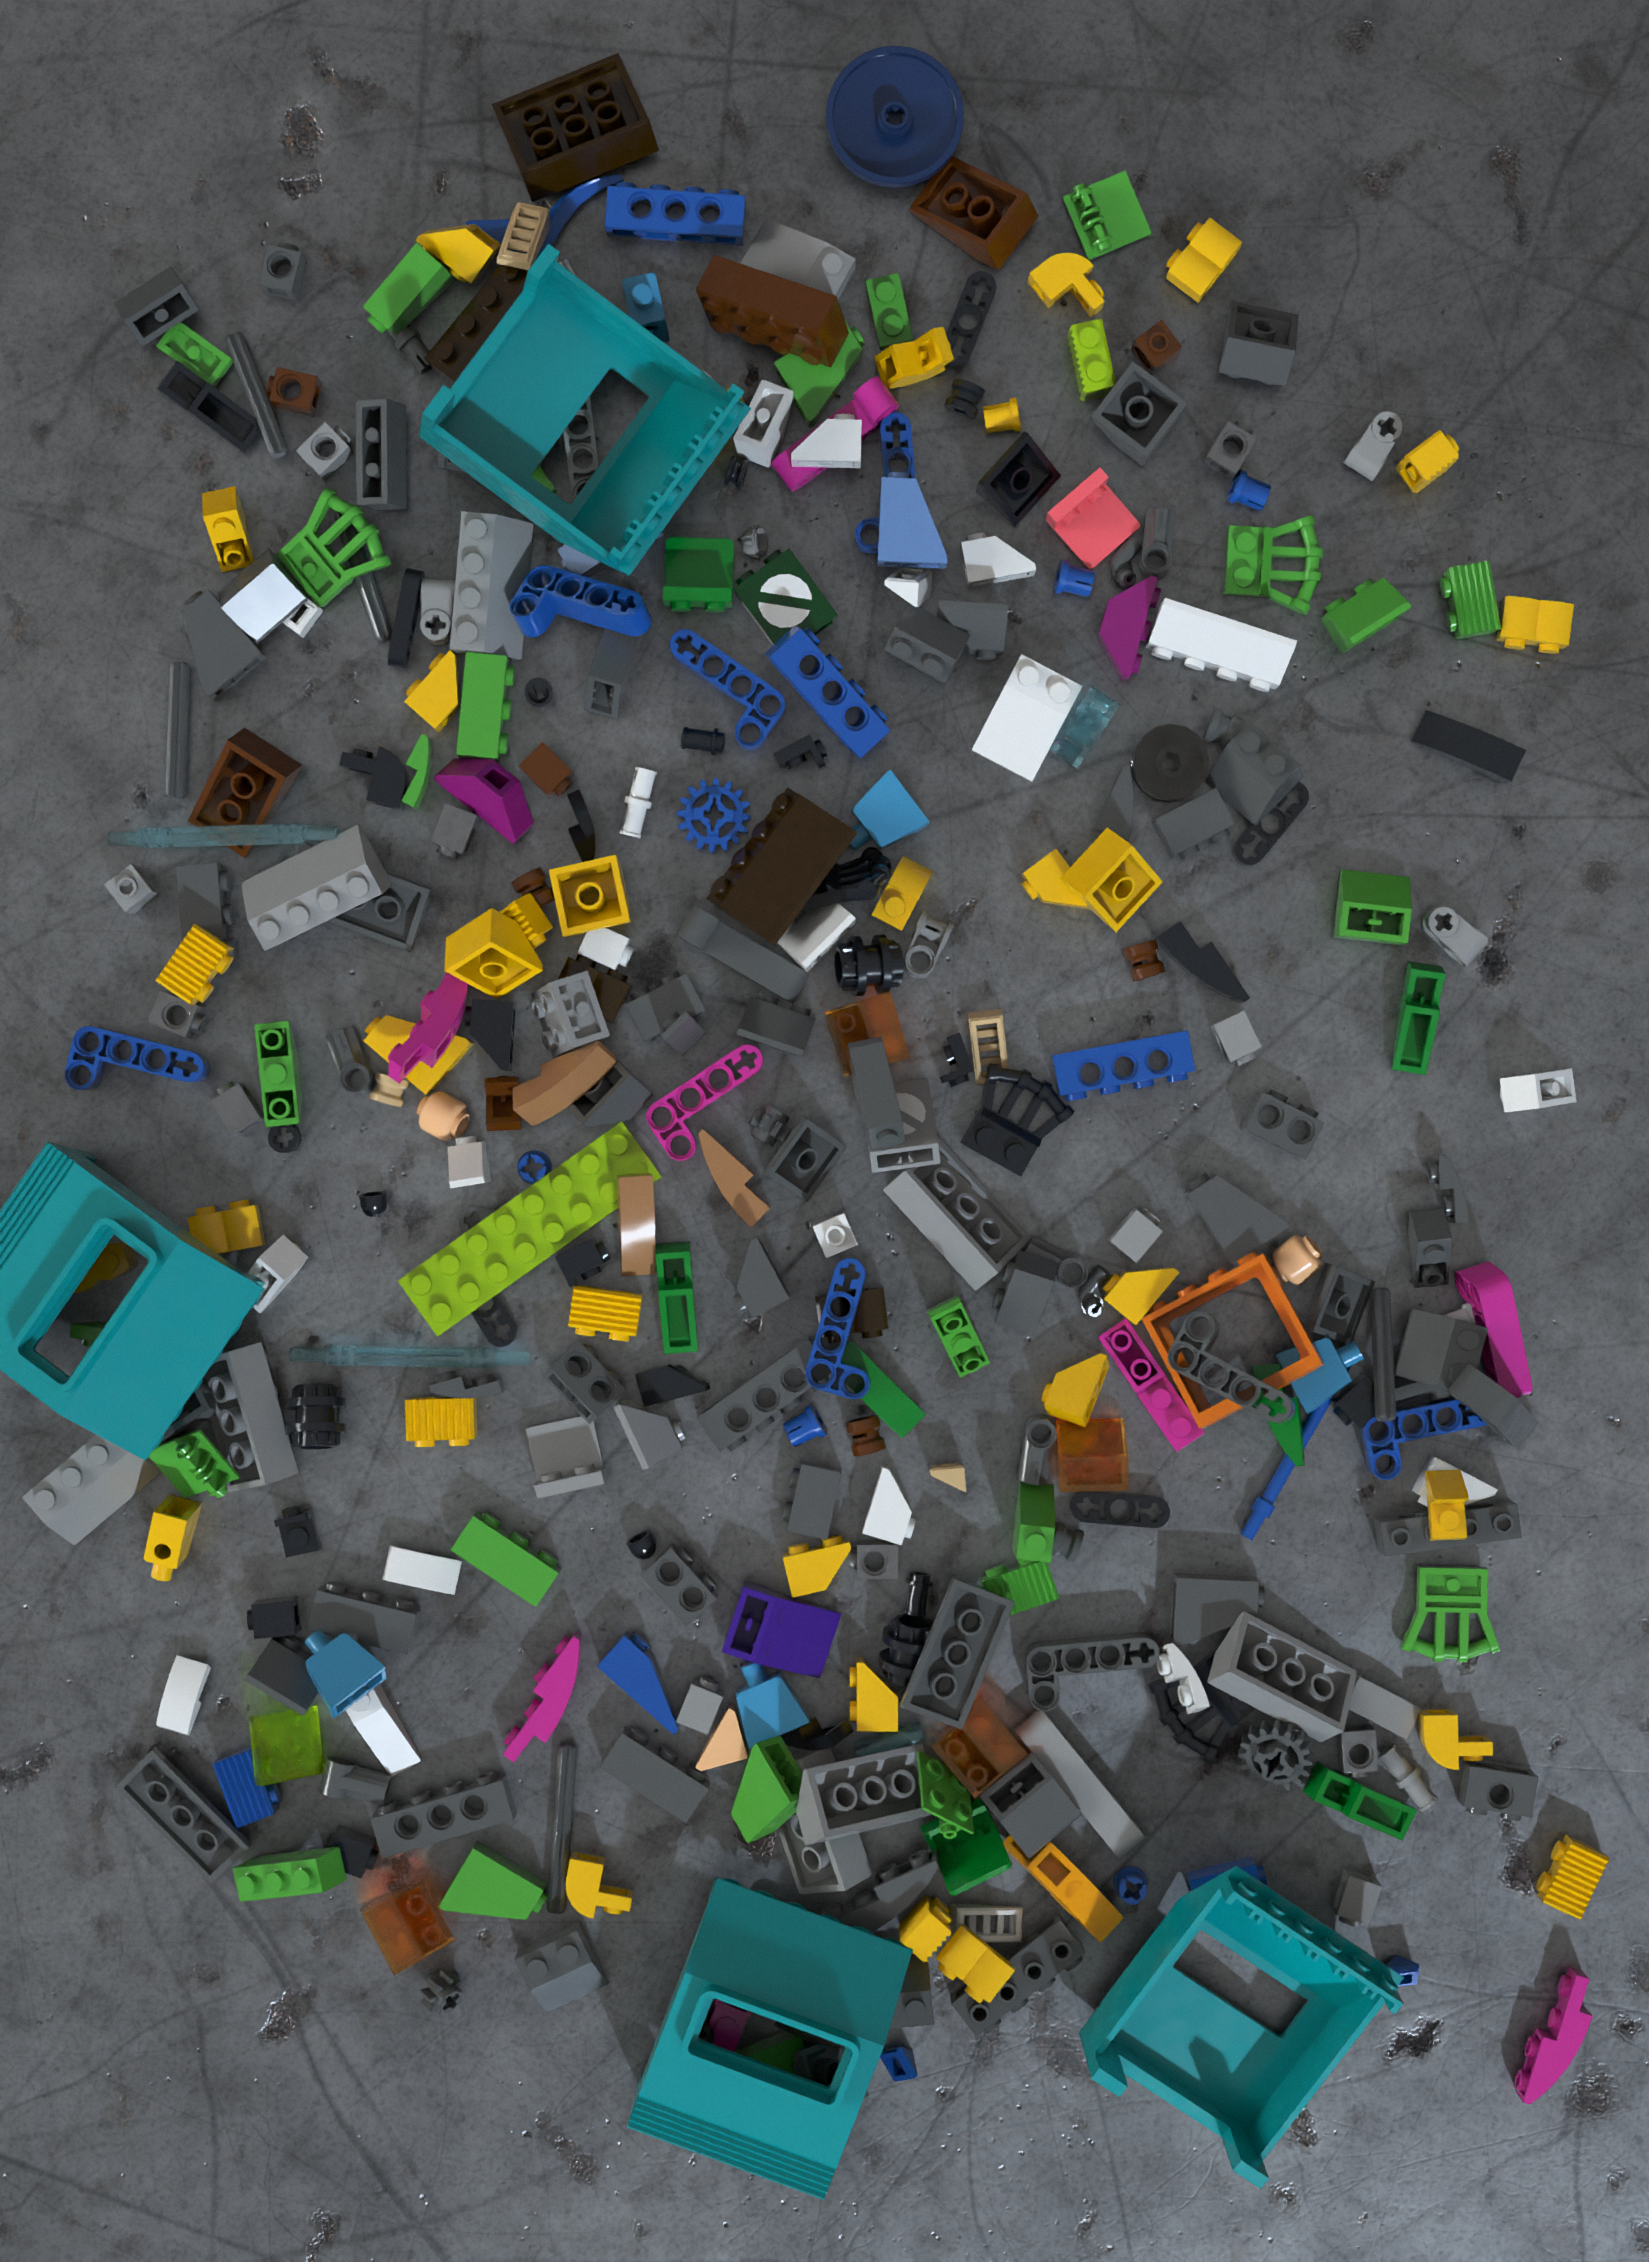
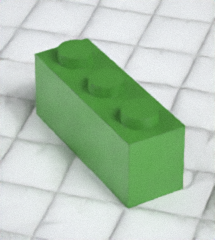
(485, 706)
(506, 1557)
(289, 1874)

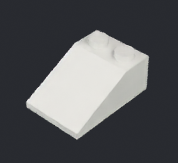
(1026, 718)
(816, 934)

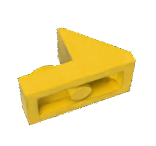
(1446, 1504)

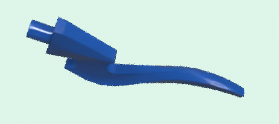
(559, 213)

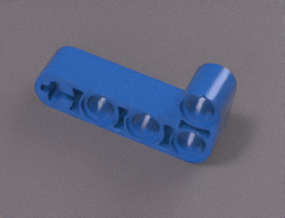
(906, 454)
(561, 592)
(723, 682)
(140, 1058)
(843, 1327)
(1427, 1427)

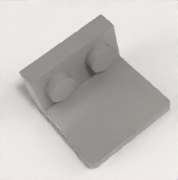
(568, 1013)
(565, 1456)

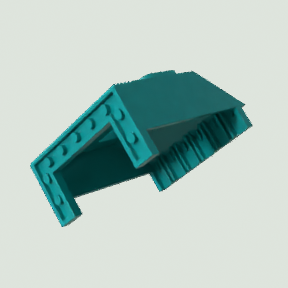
(536, 379)
(158, 1336)
(793, 1971)
(1213, 2055)

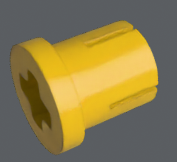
(1002, 417)

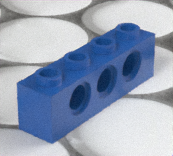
(656, 225)
(786, 657)
(1174, 1046)

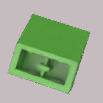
(1373, 907)

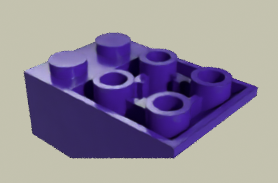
(780, 1631)

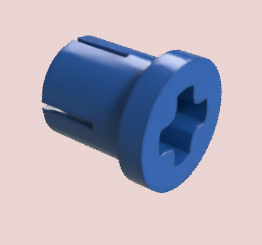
(1248, 491)
(1073, 579)
(539, 1157)
(805, 1426)
(1137, 1877)

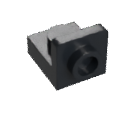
(794, 754)
(957, 1054)
(298, 1531)

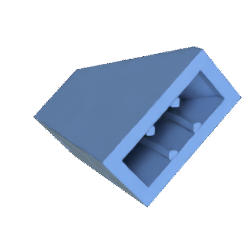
(906, 526)

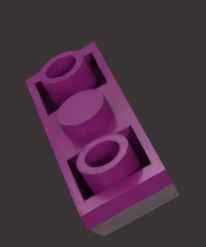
(1126, 624)
(489, 793)

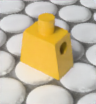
(171, 1535)

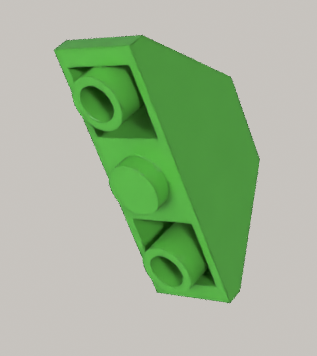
(279, 1073)
(958, 1336)

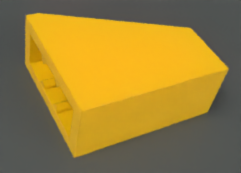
(389, 1031)

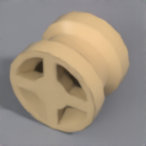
(388, 1090)

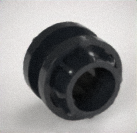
(868, 965)
(315, 1416)
(906, 1640)

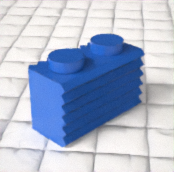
(244, 1798)

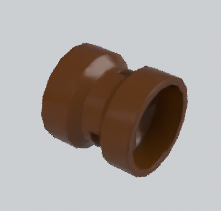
(532, 882)
(1140, 953)
(865, 1443)

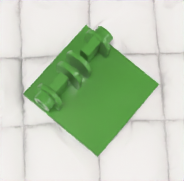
(1106, 215)
(194, 1465)
(944, 1796)

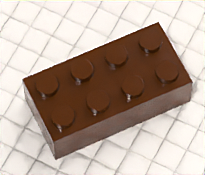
(772, 311)

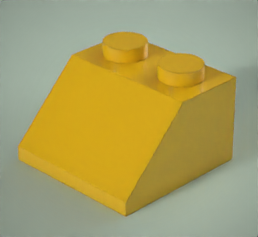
(1111, 879)
(590, 895)
(491, 954)

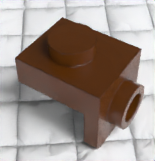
(499, 1104)

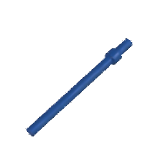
(1264, 1506)

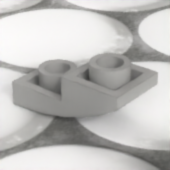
(1383, 1708)

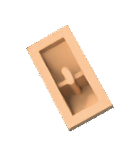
(726, 1743)

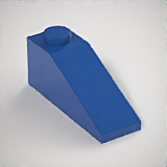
(636, 1672)

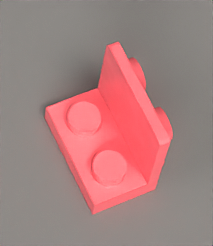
(1092, 520)

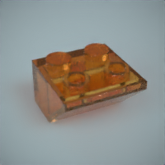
(864, 1021)
(1092, 1456)
(981, 1749)
(407, 1925)

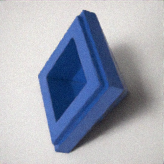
(1406, 1968)
(899, 2063)

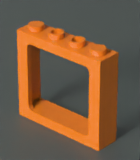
(1220, 1282)

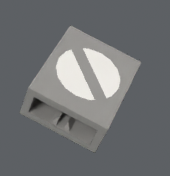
(919, 1127)

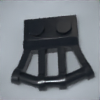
(853, 880)
(1002, 1138)
(1223, 1704)

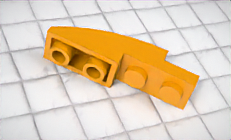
(1069, 1888)

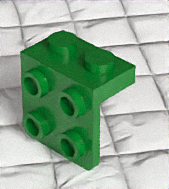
(698, 574)
(969, 1857)

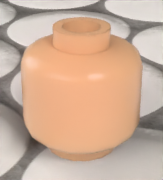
(443, 1116)
(1297, 1259)

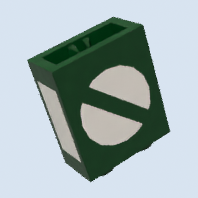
(783, 597)

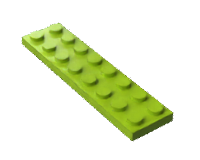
(525, 1230)

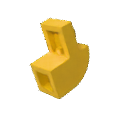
(1067, 274)
(914, 360)
(902, 893)
(1441, 1741)
(586, 1890)

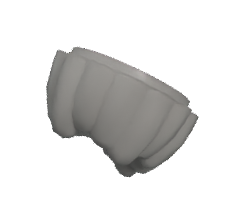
(755, 541)

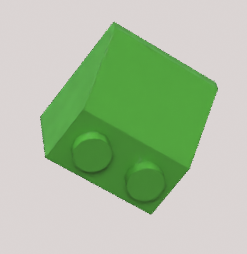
(1364, 613)

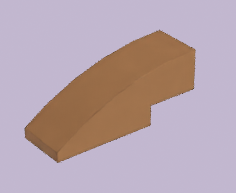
(562, 1082)
(731, 1179)
(636, 1224)

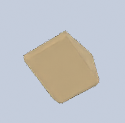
(950, 1473)

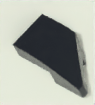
(582, 833)
(667, 1384)
(814, 1737)

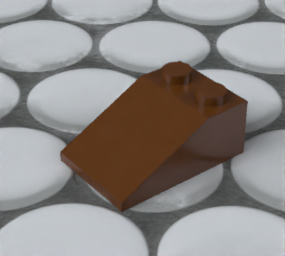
(975, 211)
(245, 785)

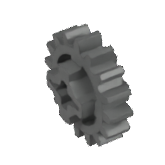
(1288, 1765)

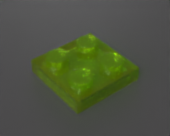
(285, 1745)

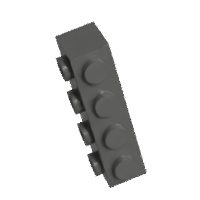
(1037, 1961)

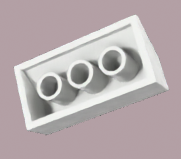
(1220, 644)

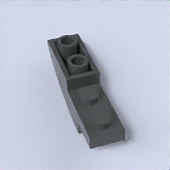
(893, 1892)

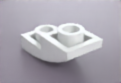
(422, 1570)
(1177, 1667)
(182, 1695)

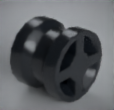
(964, 398)

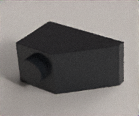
(493, 1028)

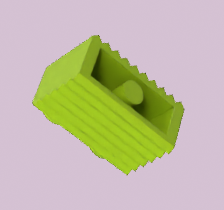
(1091, 359)

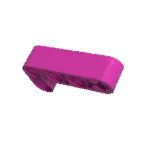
(869, 403)
(707, 1093)
(1495, 1308)

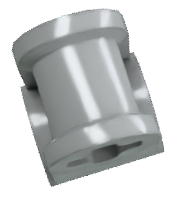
(1372, 448)
(436, 606)
(1458, 938)
(927, 943)

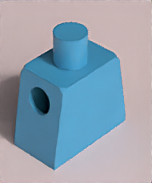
(645, 303)
(886, 814)
(1329, 1379)
(341, 1670)
(768, 1705)

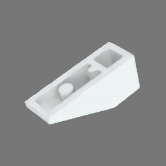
(384, 1731)

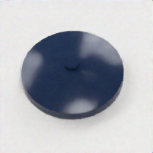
(894, 116)

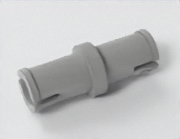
(1407, 1777)

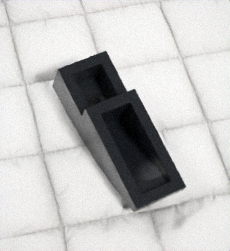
(209, 406)
(1468, 746)
(1201, 963)

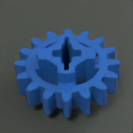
(698, 815)

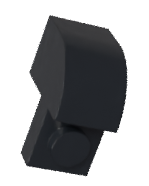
(388, 774)

